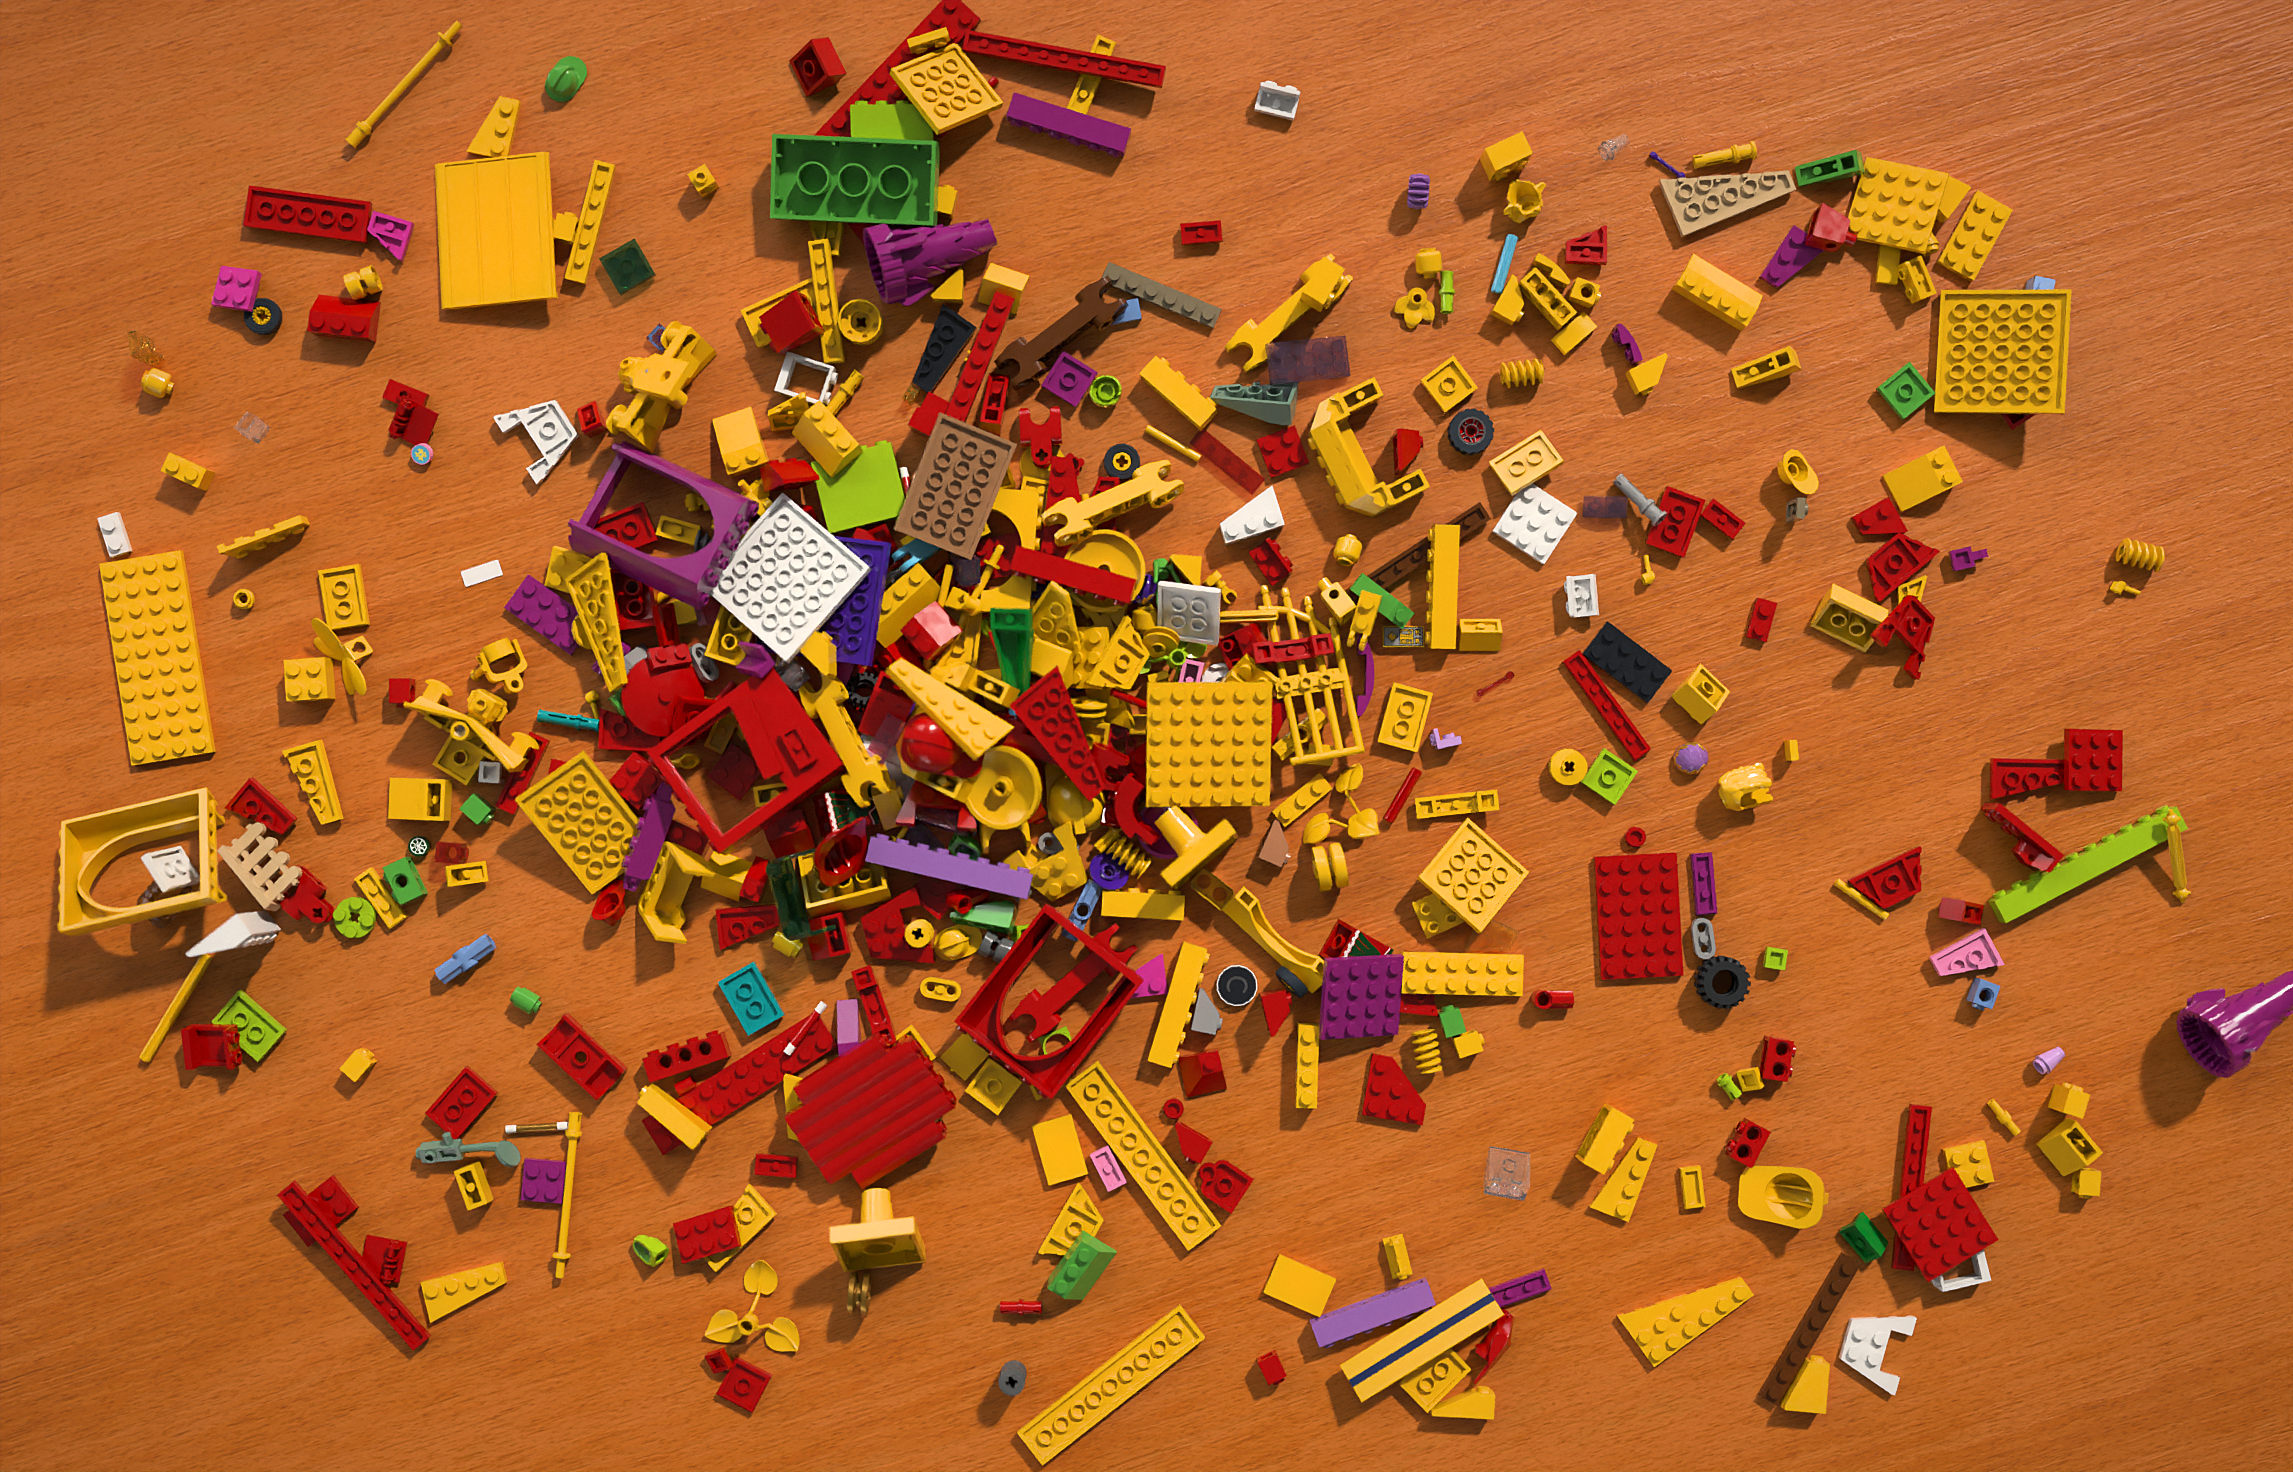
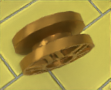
(859, 1294)

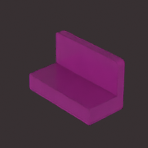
(756, 662)

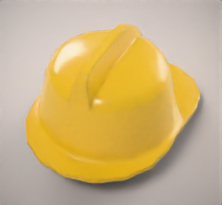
(1797, 472)
(957, 942)

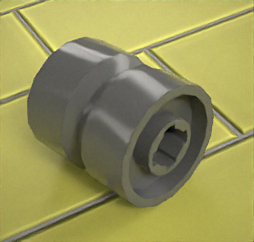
(1002, 949)

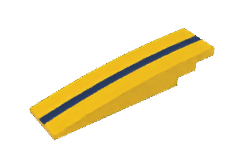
(1421, 1340)

